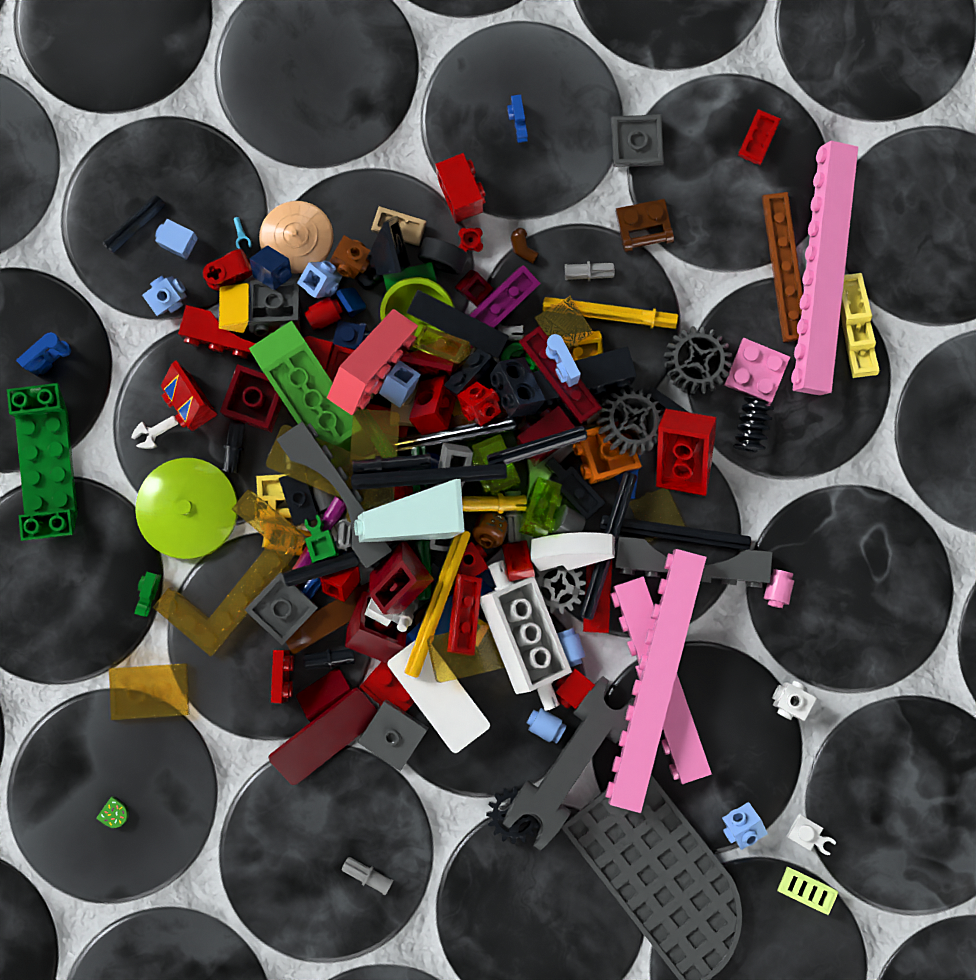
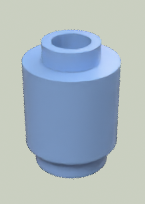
(572, 646)
(546, 725)

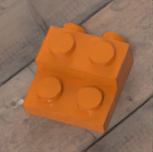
(600, 461)

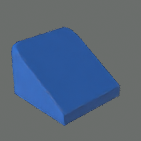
(351, 301)

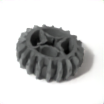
(717, 350)
(617, 403)

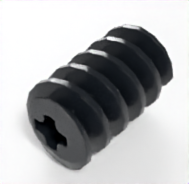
(753, 425)

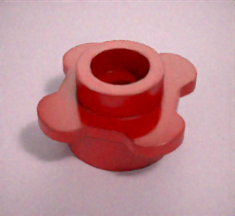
(472, 233)

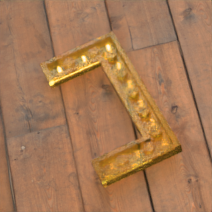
(213, 631)

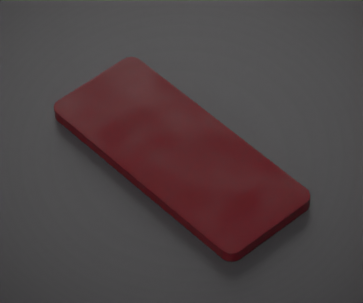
(323, 736)

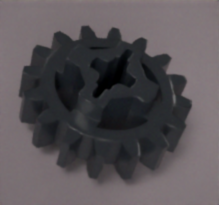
(501, 813)

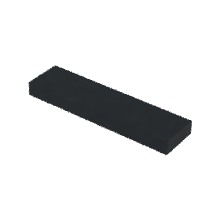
(457, 324)

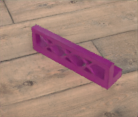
(506, 297)

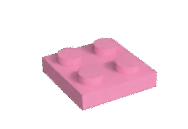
(756, 370)

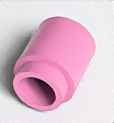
(779, 589)

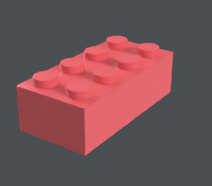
(371, 362)

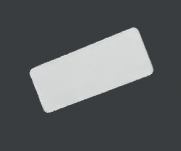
(443, 703)

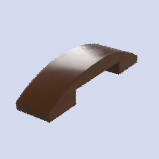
(325, 621)

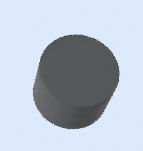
(567, 521)

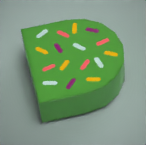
(114, 813)

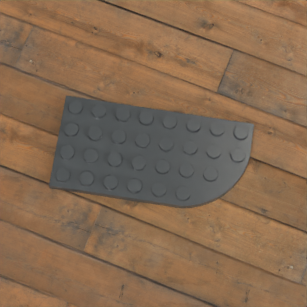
(663, 880)

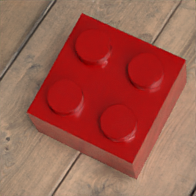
(460, 188)

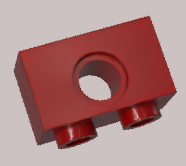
(432, 406)

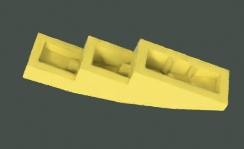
(857, 327)

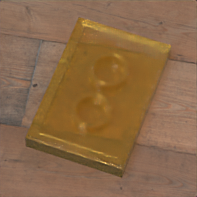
(149, 691)

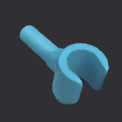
(241, 234)

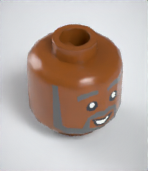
(490, 529)

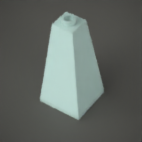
(421, 516)

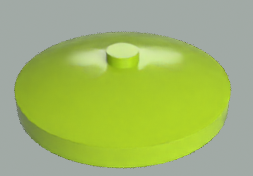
(186, 508)

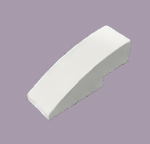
(571, 550)

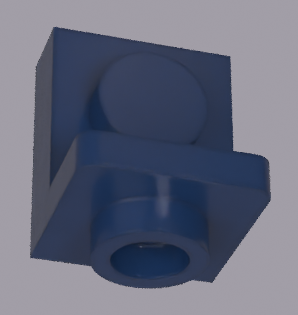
(350, 334)

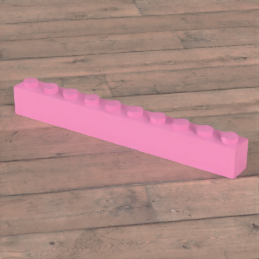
(825, 268)
(656, 681)

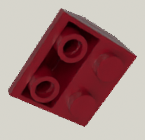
(398, 580)

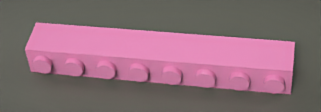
(679, 728)

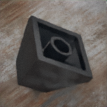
(389, 249)

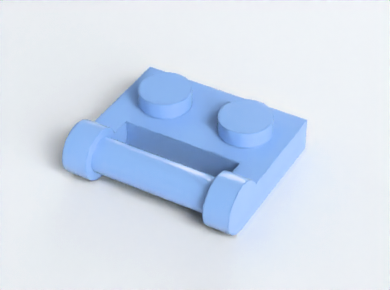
(566, 367)

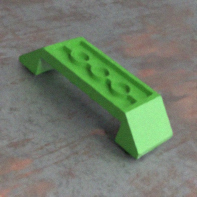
(302, 384)

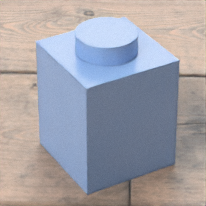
(176, 238)
(399, 384)

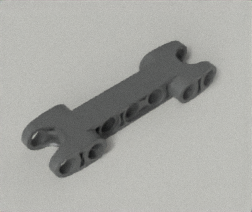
(546, 799)

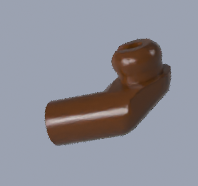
(519, 245)

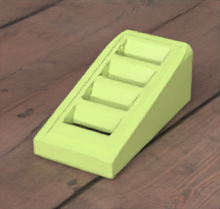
(828, 900)

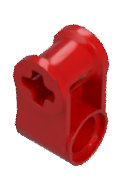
(230, 269)

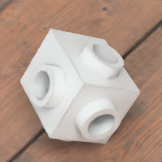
(802, 700)

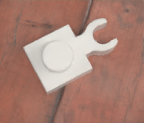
(807, 834)

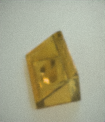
(442, 345)

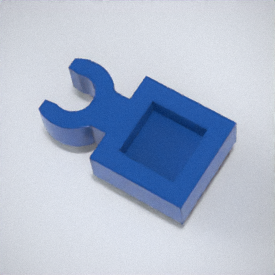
(516, 113)

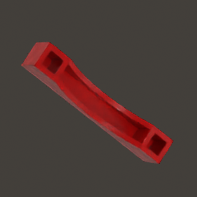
(203, 328)

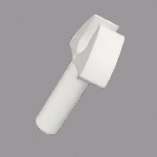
(153, 432)

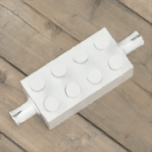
(524, 635)

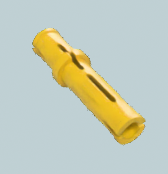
(494, 503)

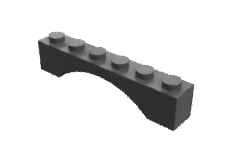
(303, 448)
(747, 566)

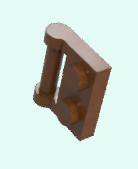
(644, 217)

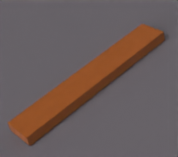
(784, 262)

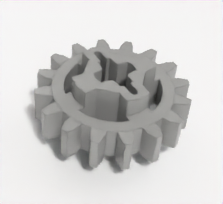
(569, 589)

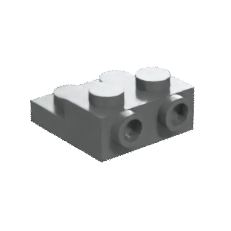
(273, 308)

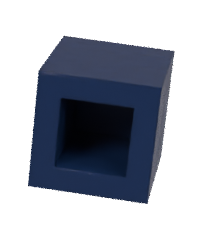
(270, 267)

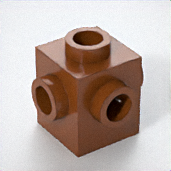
(350, 257)

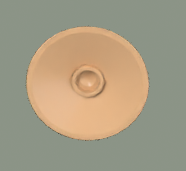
(298, 232)

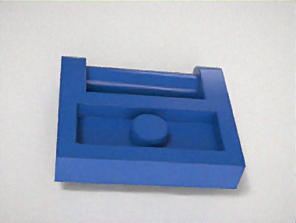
(38, 359)

